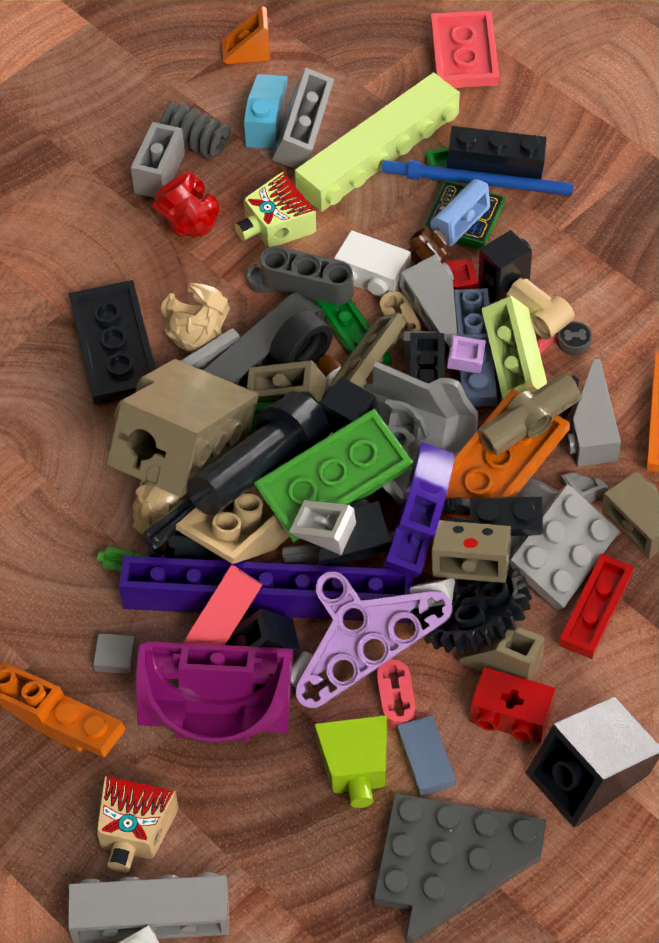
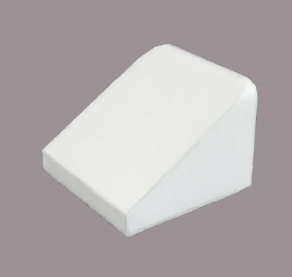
(444, 586)

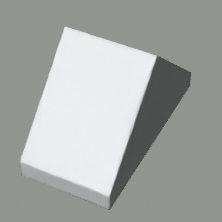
(324, 524)

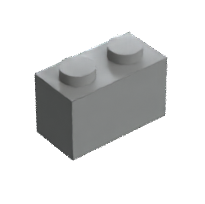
(157, 159)

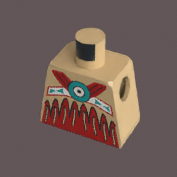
(133, 820)

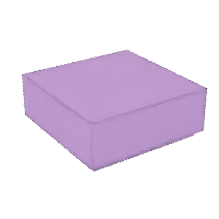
(466, 354)

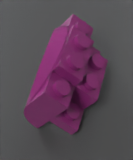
(215, 690)

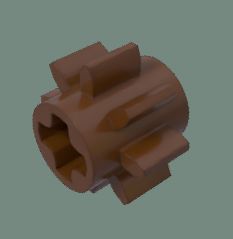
(426, 244)

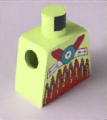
(277, 213)

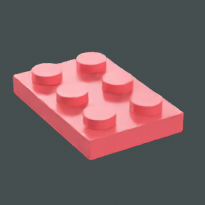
(465, 48)

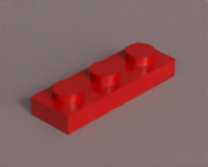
(596, 606)

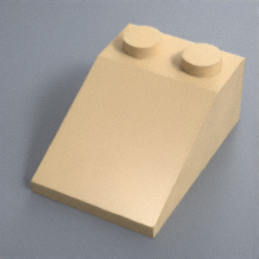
(238, 531)

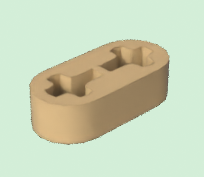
(400, 302)

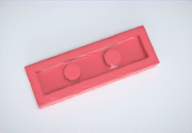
(224, 608)

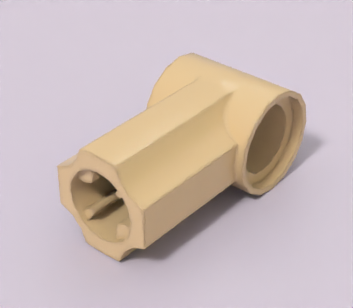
(547, 313)

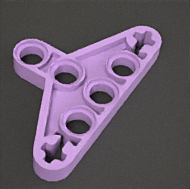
(349, 645)

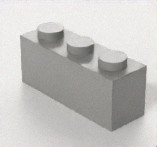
(303, 119)

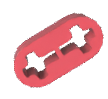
(403, 693)

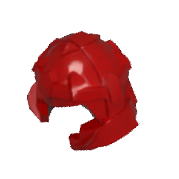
(182, 206)

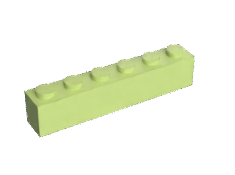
(380, 137)

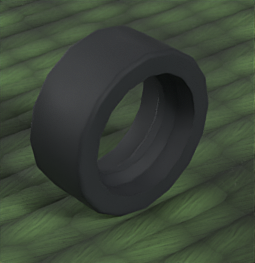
(301, 339)

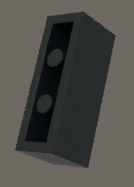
(496, 152)

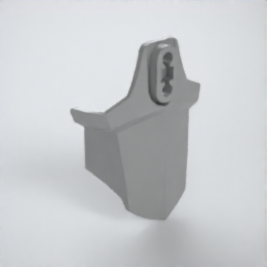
(421, 413)

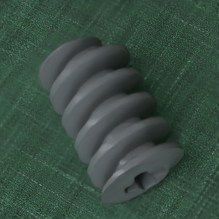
(199, 131)

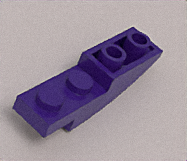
(420, 510)

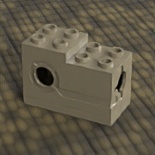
(178, 425)

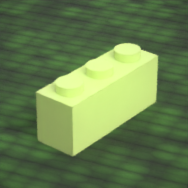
(514, 346)

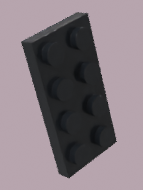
(112, 339)

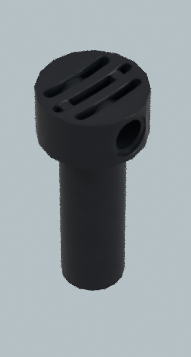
(281, 434)

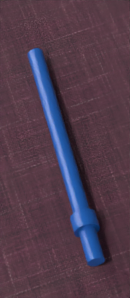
(414, 170)

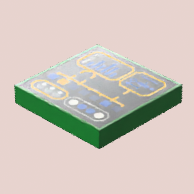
(481, 230)

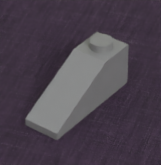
(432, 296)
(594, 426)

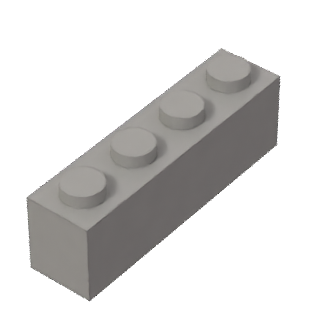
(167, 904)

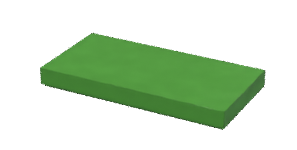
(336, 469)

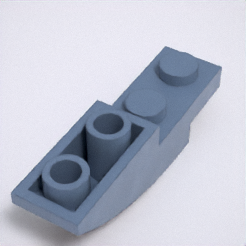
(470, 323)

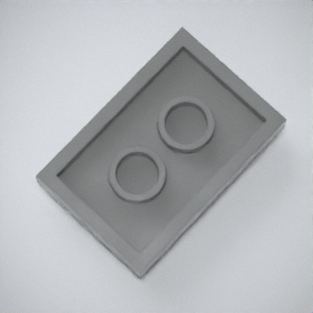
(566, 550)

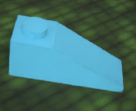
(265, 111)

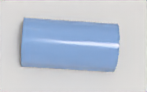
(462, 211)

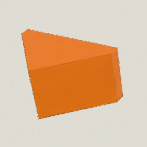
(248, 40)

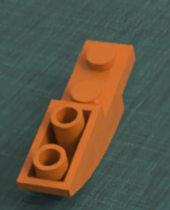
(56, 715)

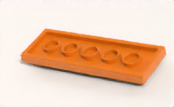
(485, 475)

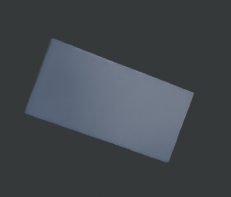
(426, 755)

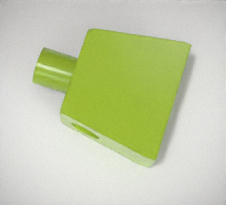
(354, 756)

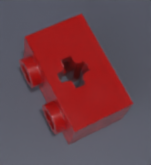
(500, 691)

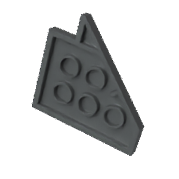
(450, 857)

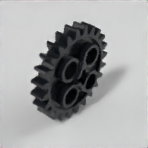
(479, 612)

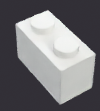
(374, 263)

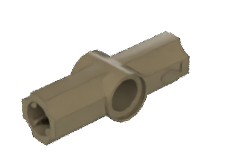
(530, 414)

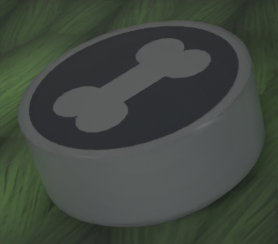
(575, 338)

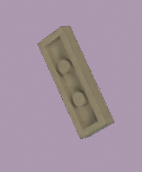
(371, 348)

